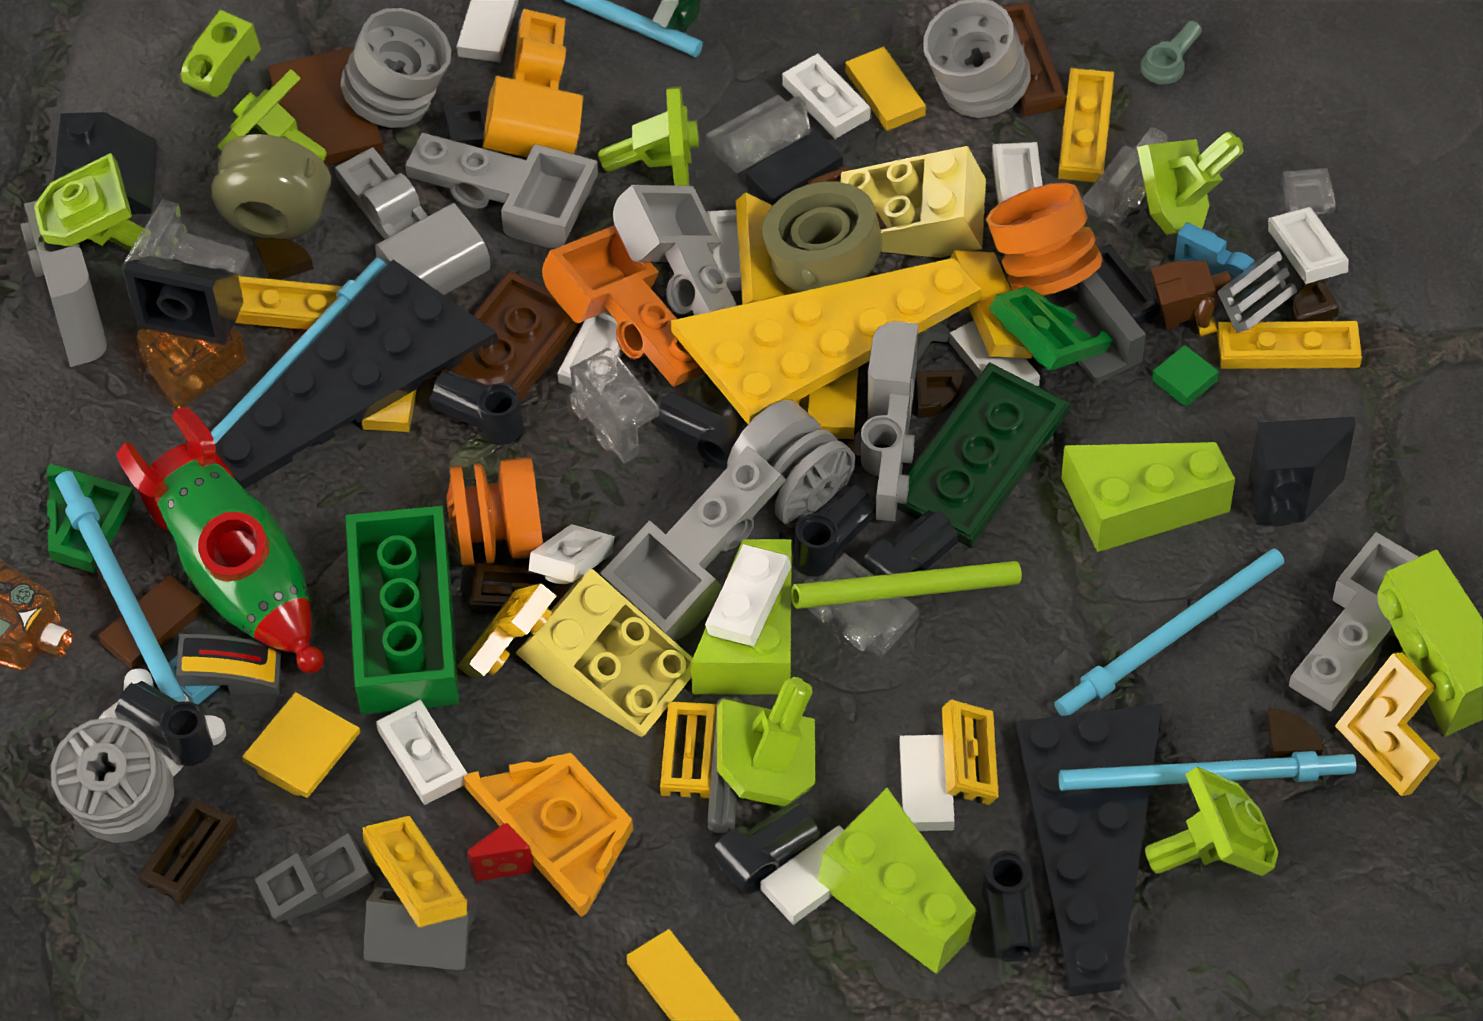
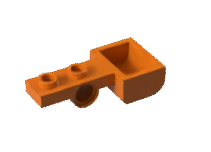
(601, 277)

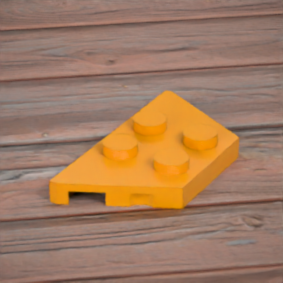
(564, 819)

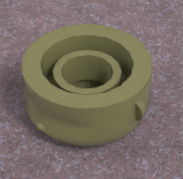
(270, 187)
(822, 235)

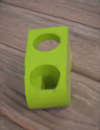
(219, 54)

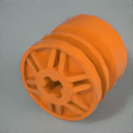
(1045, 238)
(495, 511)

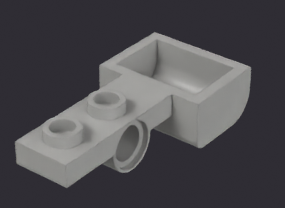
(538, 193)
(674, 228)
(436, 247)
(69, 292)
(889, 413)
(667, 571)
(1358, 633)

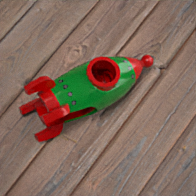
(227, 541)

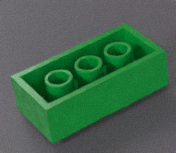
(401, 609)

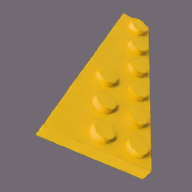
(815, 336)

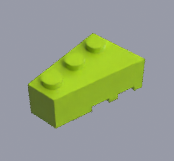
(1145, 488)
(1438, 635)
(737, 668)
(898, 884)

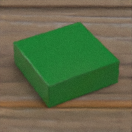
(1185, 375)

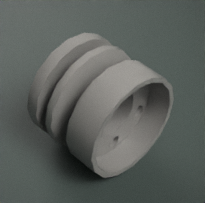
(977, 58)
(395, 67)
(804, 455)
(128, 800)

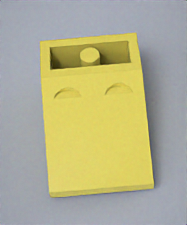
(927, 202)
(608, 655)

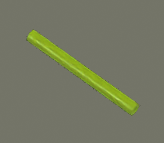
(905, 584)

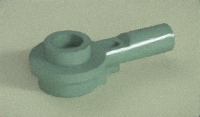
(1164, 61)

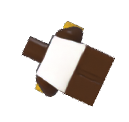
(1188, 293)

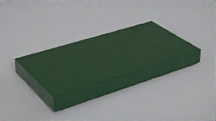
(983, 451)

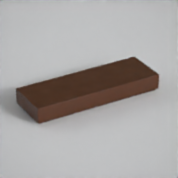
(1044, 89)

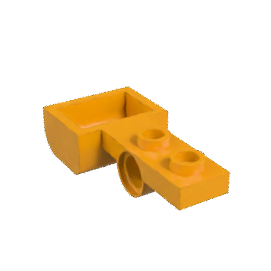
(530, 105)

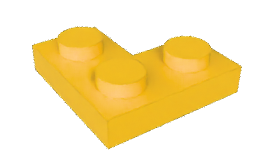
(521, 614)
(1379, 724)

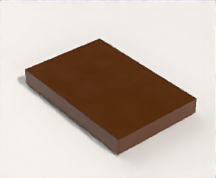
(321, 107)
(529, 332)

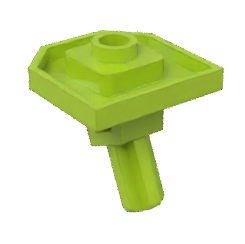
(268, 117)
(658, 141)
(1180, 178)
(87, 206)
(768, 751)
(1224, 829)

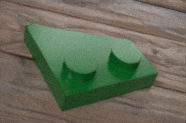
(1046, 329)
(66, 543)

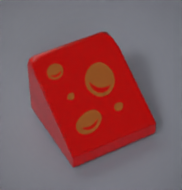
(500, 855)

